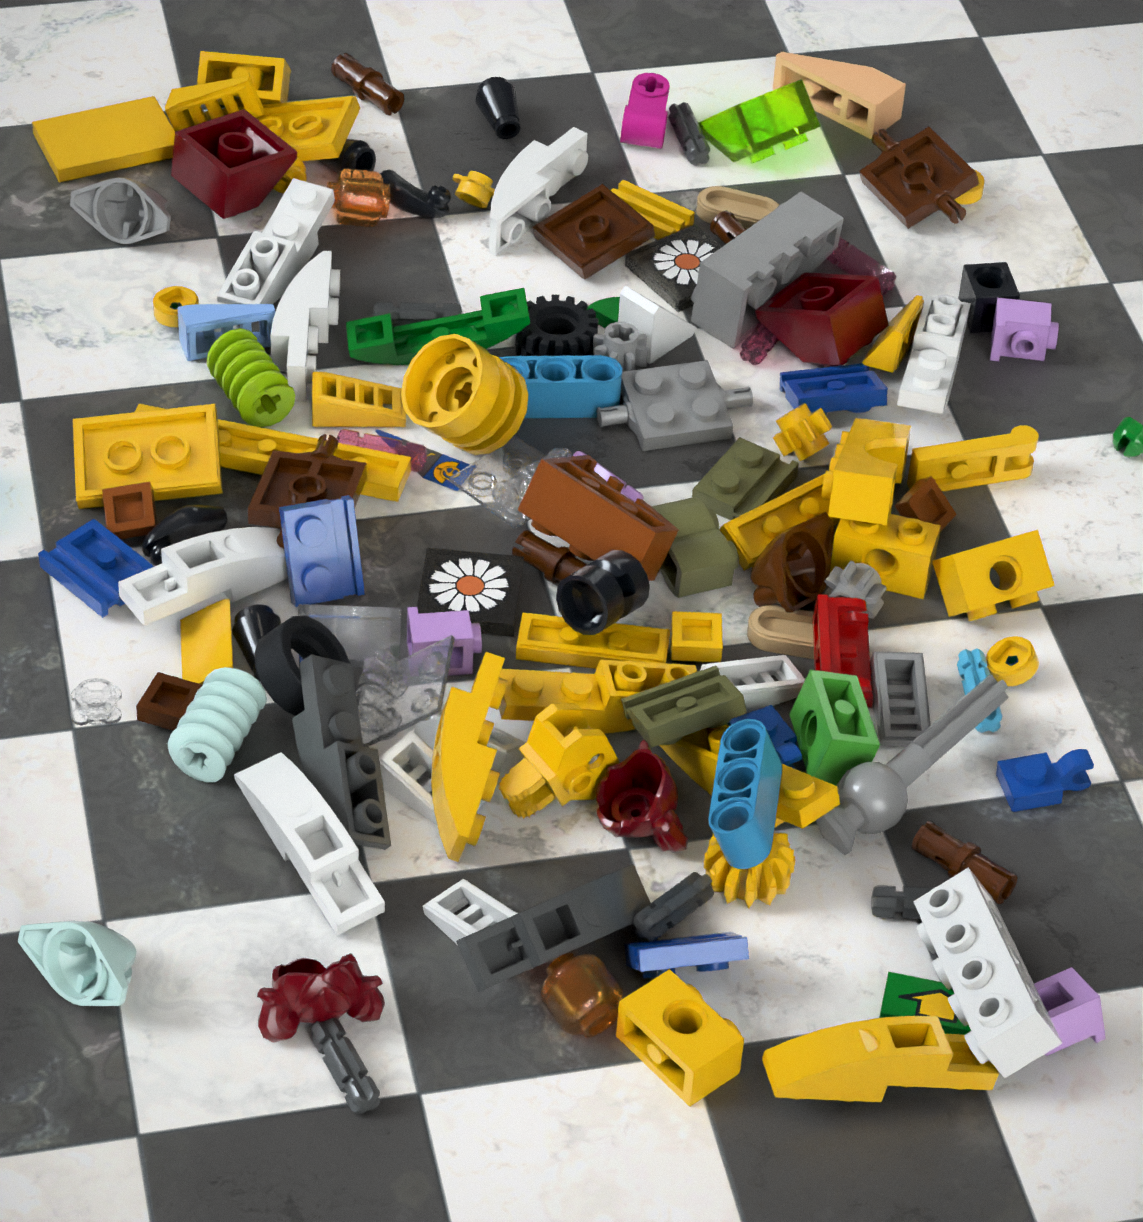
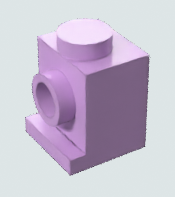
(1022, 330)
(430, 628)
(1072, 1008)

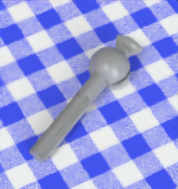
(876, 794)

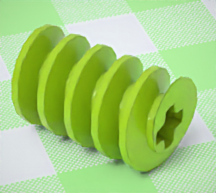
(250, 378)

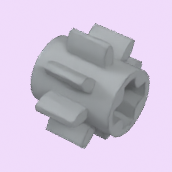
(622, 343)
(857, 581)

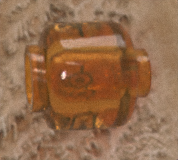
(360, 197)
(581, 994)

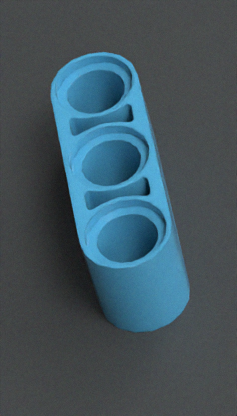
(569, 384)
(745, 794)

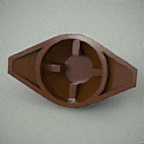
(795, 565)

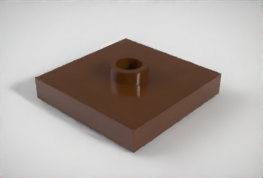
(593, 231)

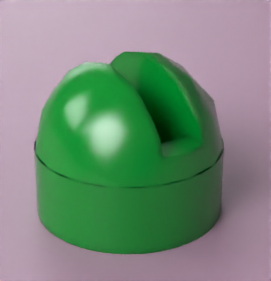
(1129, 434)

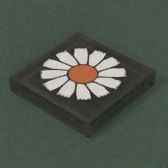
(673, 264)
(473, 582)

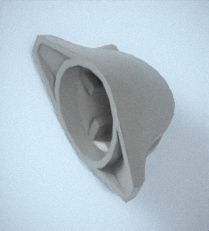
(122, 209)

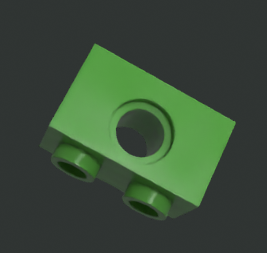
(833, 725)

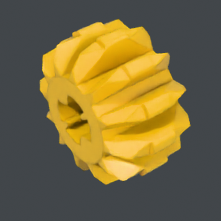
(754, 883)

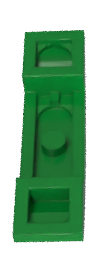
(380, 342)

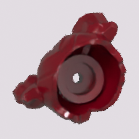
(641, 789)
(314, 993)

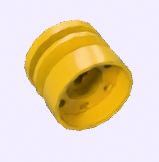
(464, 394)

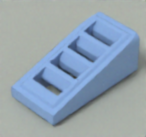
(207, 317)

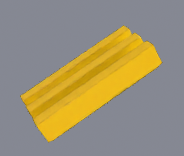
(663, 214)

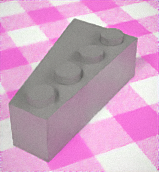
(760, 265)

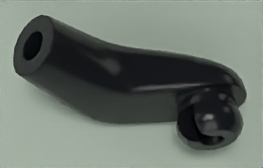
(414, 200)
(182, 525)

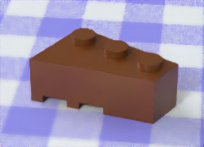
(593, 515)

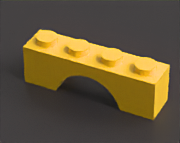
(866, 471)

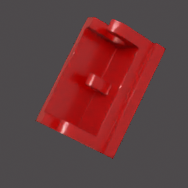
(843, 639)

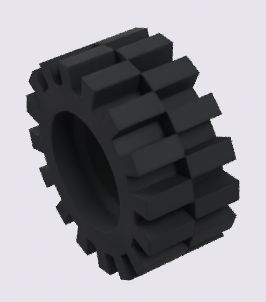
(557, 317)

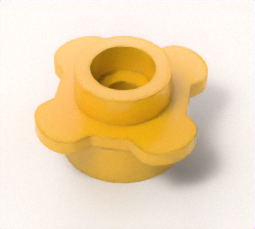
(474, 188)

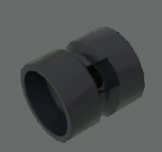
(602, 592)

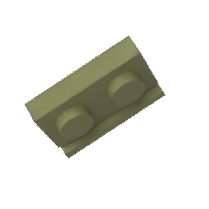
(744, 479)
(684, 706)

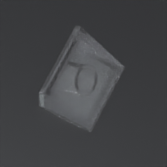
(359, 627)

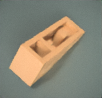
(844, 91)

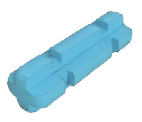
(973, 671)

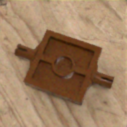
(918, 177)
(303, 479)

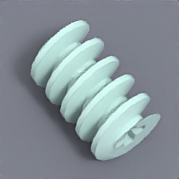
(216, 723)

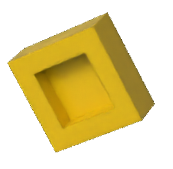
(696, 636)

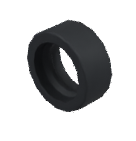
(276, 662)

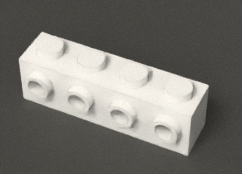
(985, 974)

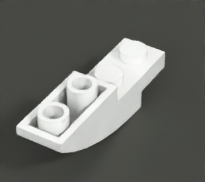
(527, 183)
(281, 249)
(304, 321)
(934, 354)
(203, 566)
(312, 839)

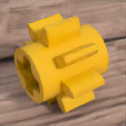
(802, 432)

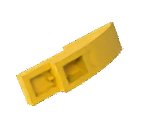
(596, 694)
(463, 760)
(800, 795)
(868, 1055)

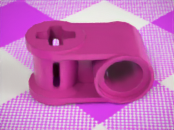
(646, 111)

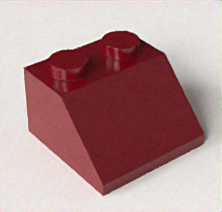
(230, 162)
(826, 316)

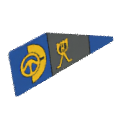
(437, 466)

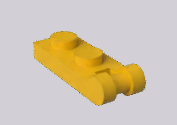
(976, 460)

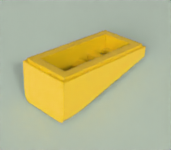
(185, 102)
(347, 401)

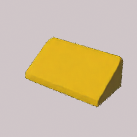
(896, 338)
(206, 641)

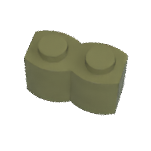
(700, 553)

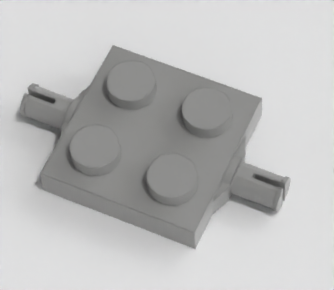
(675, 406)

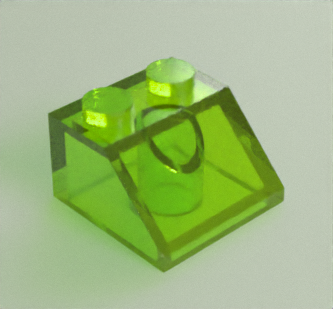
(762, 123)

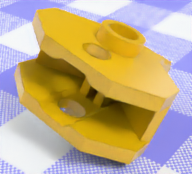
(557, 764)

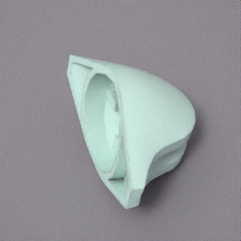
(81, 960)

